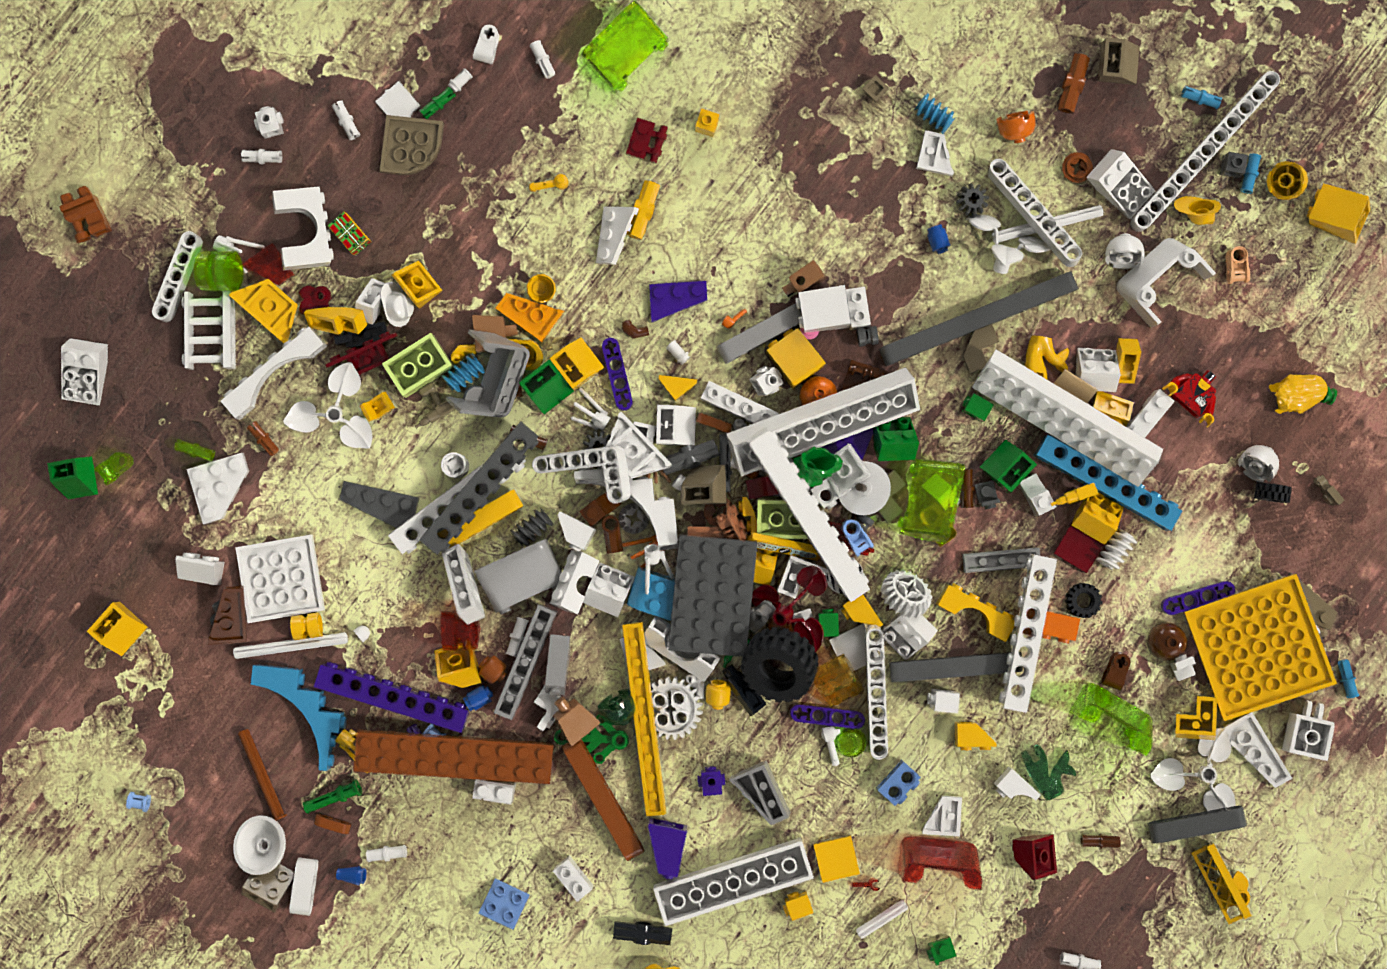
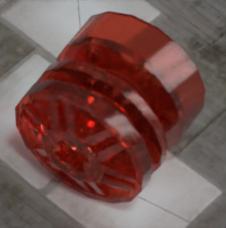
(457, 630)

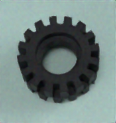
(1272, 492)
(1095, 603)

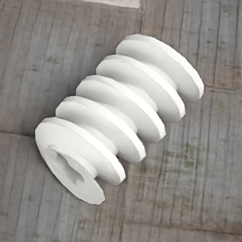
(1117, 549)

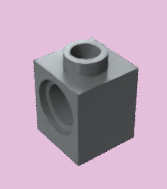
(1233, 165)

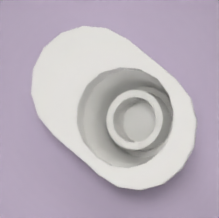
(396, 304)

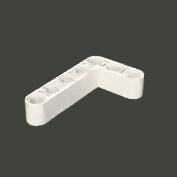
(587, 460)

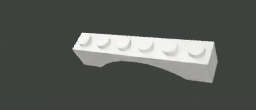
(243, 398)

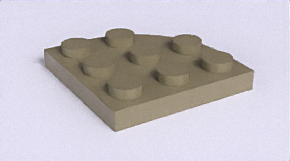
(410, 144)

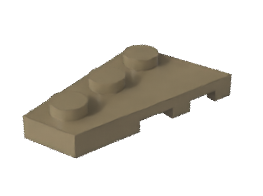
(1321, 612)

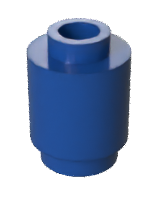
(938, 239)
(478, 698)

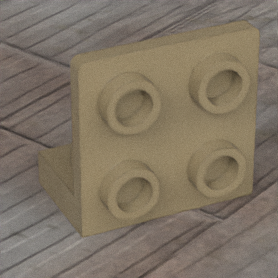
(269, 887)

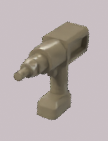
(440, 408)

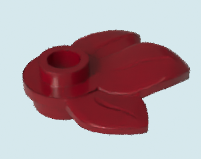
(311, 298)

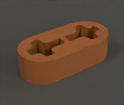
(714, 423)
(332, 823)

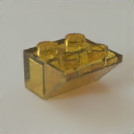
(837, 681)

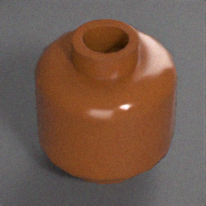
(492, 669)

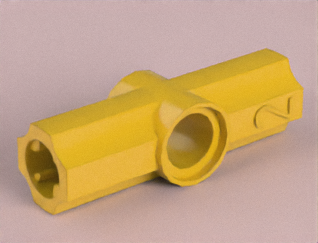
(646, 207)

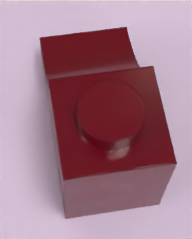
(760, 488)

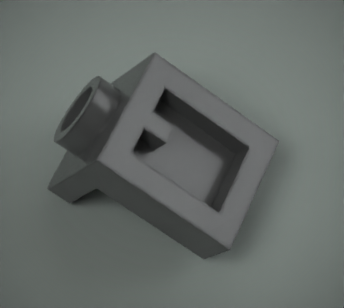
(986, 495)

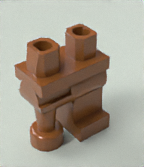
(84, 208)

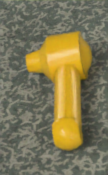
(560, 181)

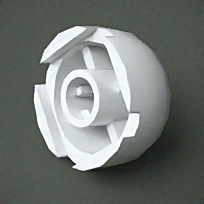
(1125, 252)
(1260, 463)

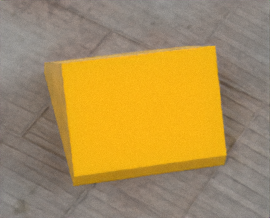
(417, 283)

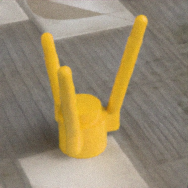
(346, 741)

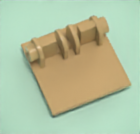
(1075, 386)

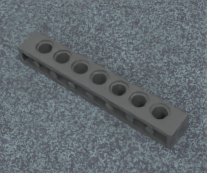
(430, 537)

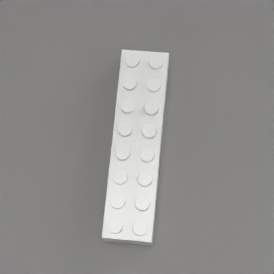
(732, 881)

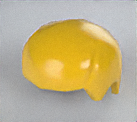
(541, 288)

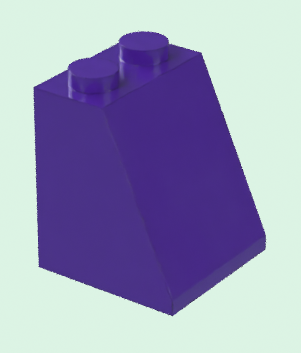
(668, 845)

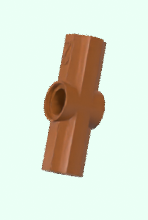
(1073, 83)

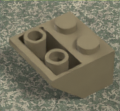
(1118, 61)
(704, 486)

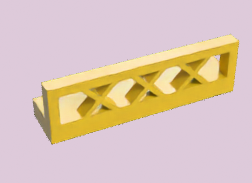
(1228, 881)

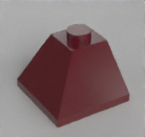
(1036, 855)

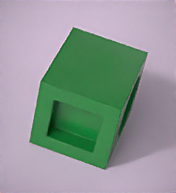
(977, 407)
(829, 622)

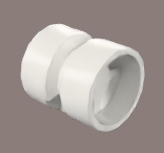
(455, 465)

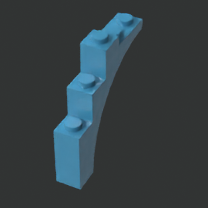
(309, 701)

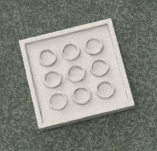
(280, 578)

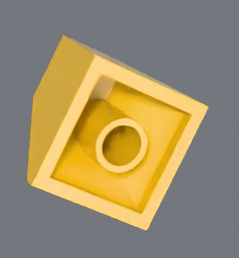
(457, 667)

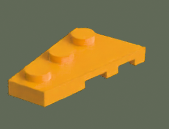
(529, 315)

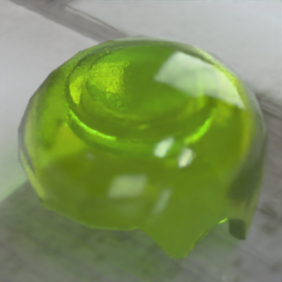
(851, 742)

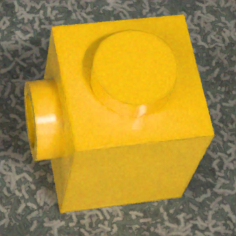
(797, 905)

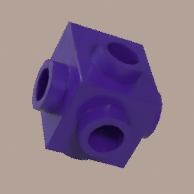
(711, 788)

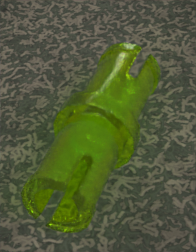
(194, 450)

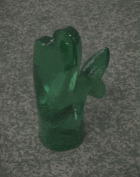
(1048, 786)

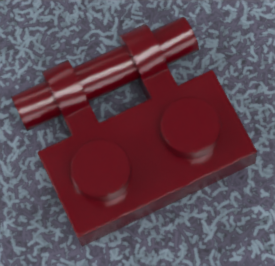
(641, 138)

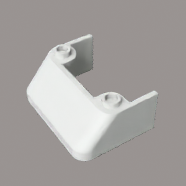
(1136, 283)

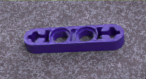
(615, 374)
(1197, 596)
(827, 716)

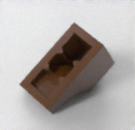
(598, 509)

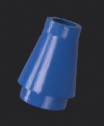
(352, 875)

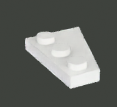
(613, 230)

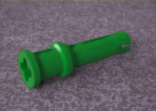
(341, 794)

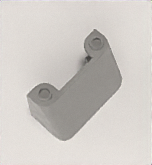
(519, 576)

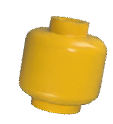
(718, 694)

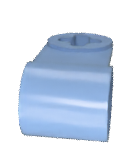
(856, 538)

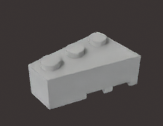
(762, 791)

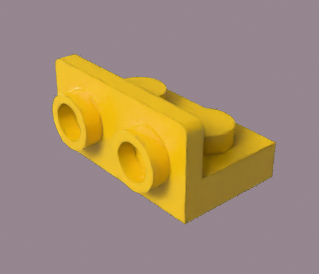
(1113, 406)

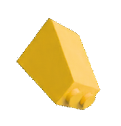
(1339, 212)
(795, 357)

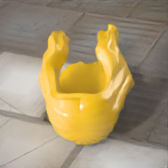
(1299, 392)

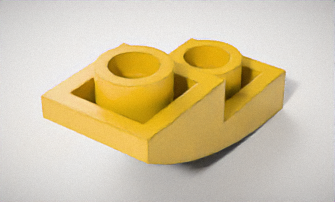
(747, 510)

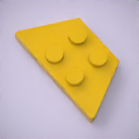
(268, 306)

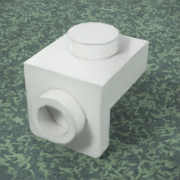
(1183, 667)

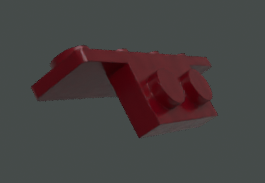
(367, 357)

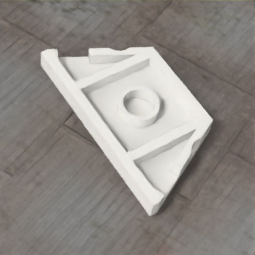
(640, 453)

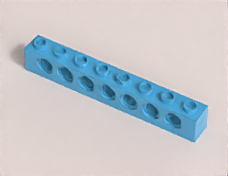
(1170, 509)

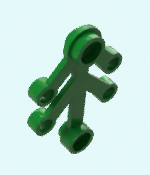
(597, 738)

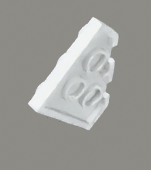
(217, 485)

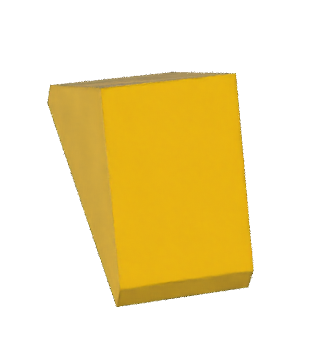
(677, 386)

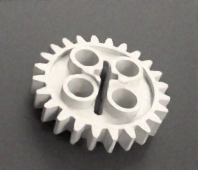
(688, 706)

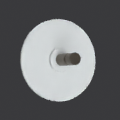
(870, 494)

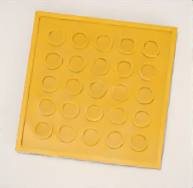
(1260, 647)

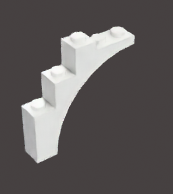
(659, 512)

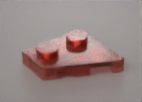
(269, 265)

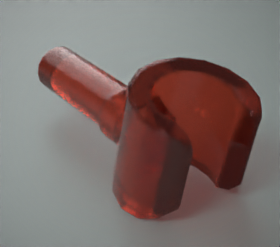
(867, 884)

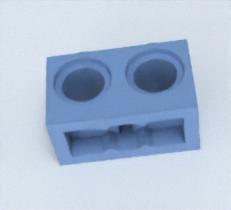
(894, 779)

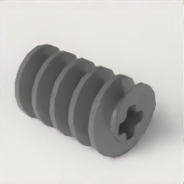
(532, 527)

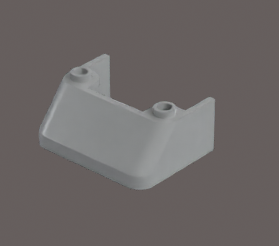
(500, 380)

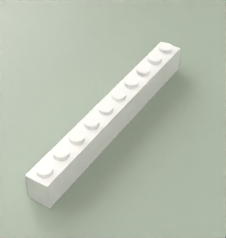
(806, 512)

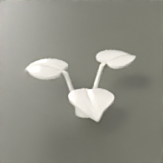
(1003, 254)
(356, 432)
(1170, 774)

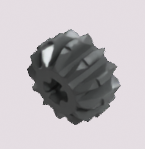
(976, 193)
(597, 439)

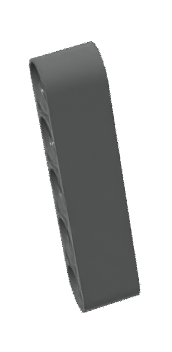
(1197, 824)

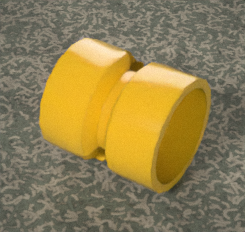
(306, 626)

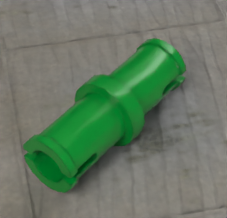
(437, 103)

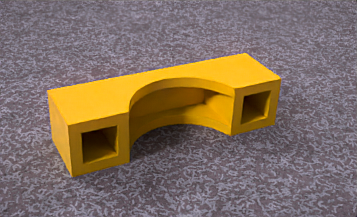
(997, 624)

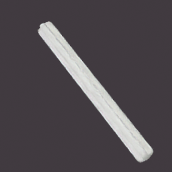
(1064, 219)
(290, 645)

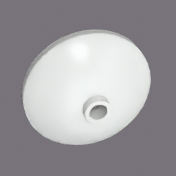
(251, 845)

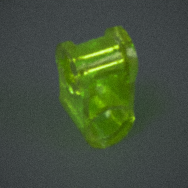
(111, 469)

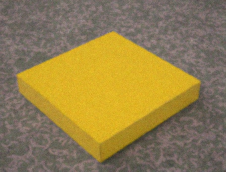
(836, 859)

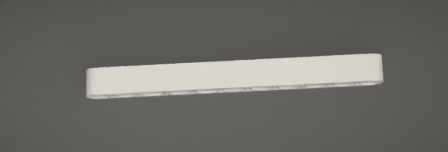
(1211, 145)

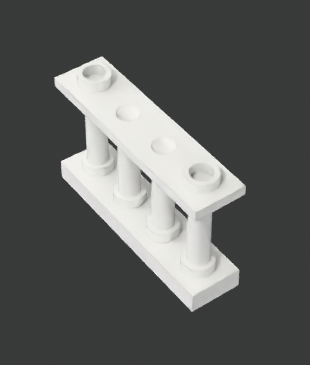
(227, 339)

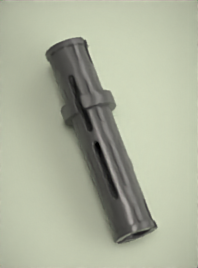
(725, 459)

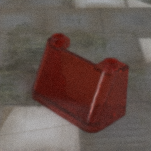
(939, 854)

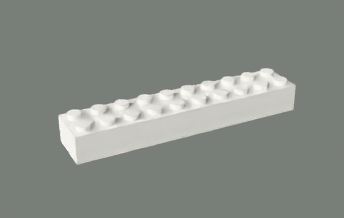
(831, 418)
(1067, 418)

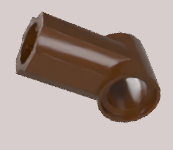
(612, 537)

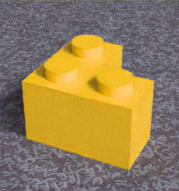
(1199, 725)

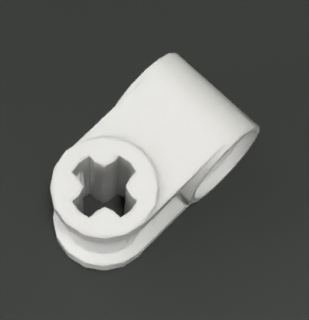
(486, 48)

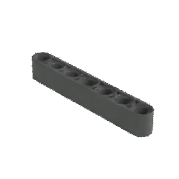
(950, 667)

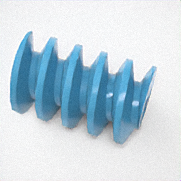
(935, 113)
(464, 373)

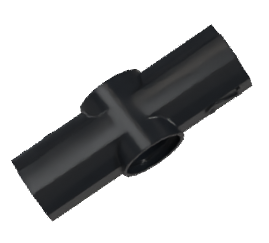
(642, 933)

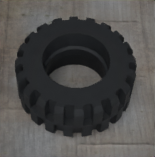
(773, 682)

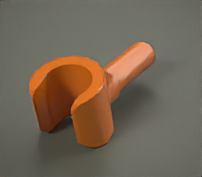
(728, 322)

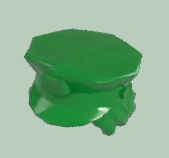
(816, 465)

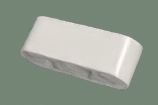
(303, 886)

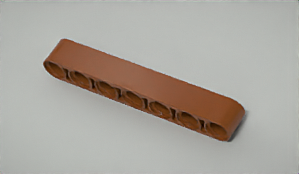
(603, 799)

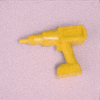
(1077, 494)

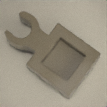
(1329, 493)

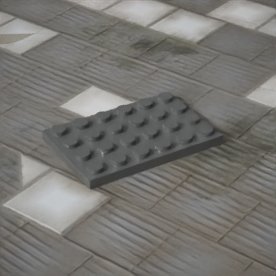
(712, 595)

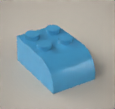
(660, 595)

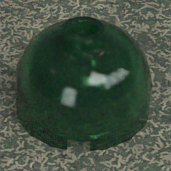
(617, 709)

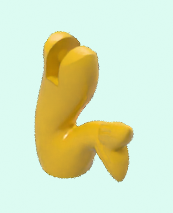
(1043, 346)

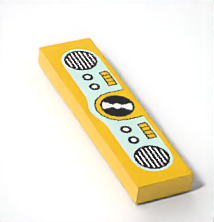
(784, 546)

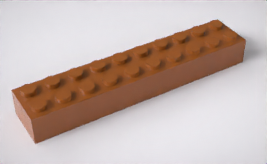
(453, 756)

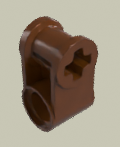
(1115, 673)

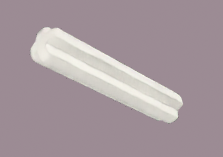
(882, 919)

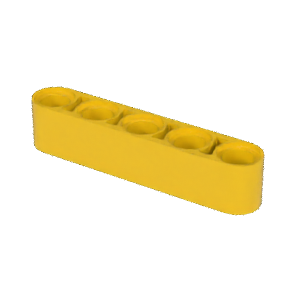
(486, 517)

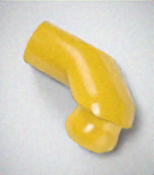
(461, 351)

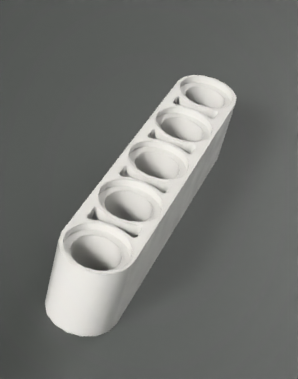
(180, 285)

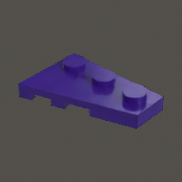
(674, 297)

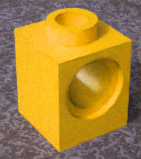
(707, 122)

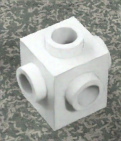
(269, 122)
(766, 381)

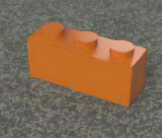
(1056, 625)

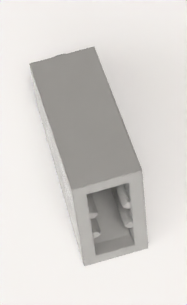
(557, 665)

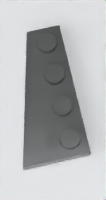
(382, 504)

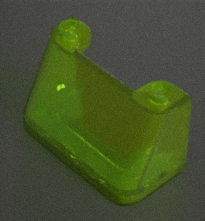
(624, 46)
(932, 500)
(1096, 700)

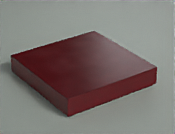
(1078, 549)

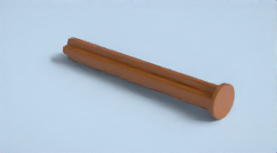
(261, 774)

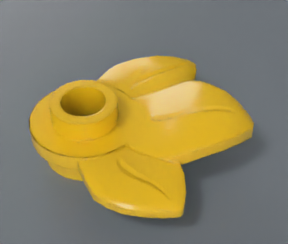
(1242, 885)

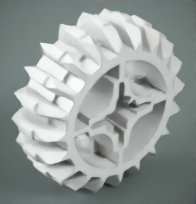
(906, 593)

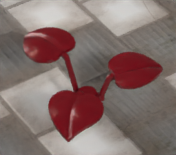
(814, 582)

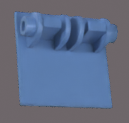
(504, 904)

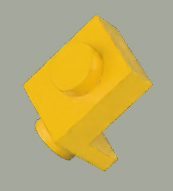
(377, 407)

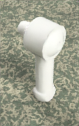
(829, 735)

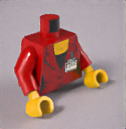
(1194, 394)

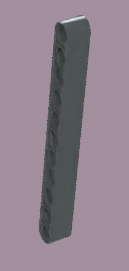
(978, 318)

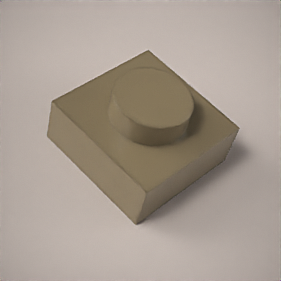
(875, 89)

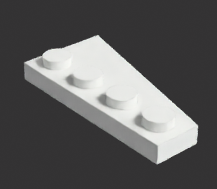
(1251, 741)

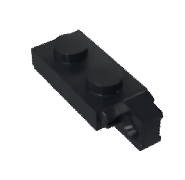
(368, 333)
(747, 697)

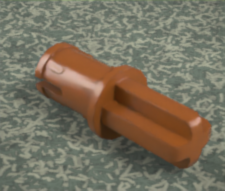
(263, 438)

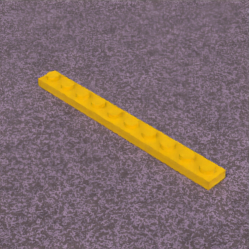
(644, 719)

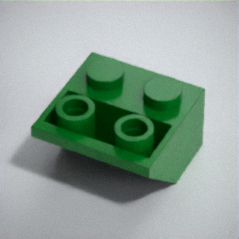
(546, 387)
(895, 440)
(1008, 466)
(74, 477)

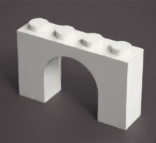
(308, 202)

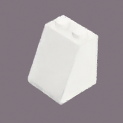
(823, 309)

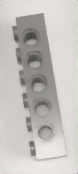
(525, 662)

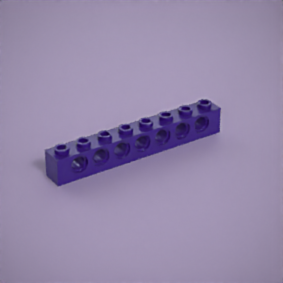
(326, 682)

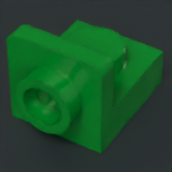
(941, 950)

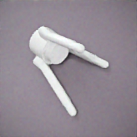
(226, 244)
(599, 419)
(652, 557)

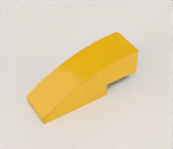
(336, 319)

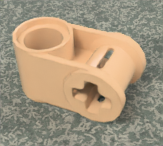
(1236, 267)

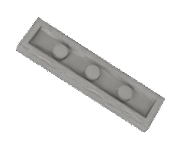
(997, 560)

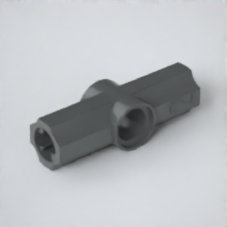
(691, 456)

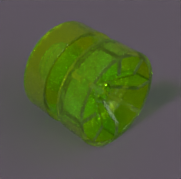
(218, 270)

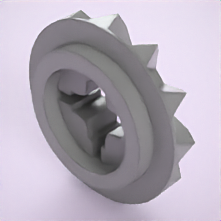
(625, 523)

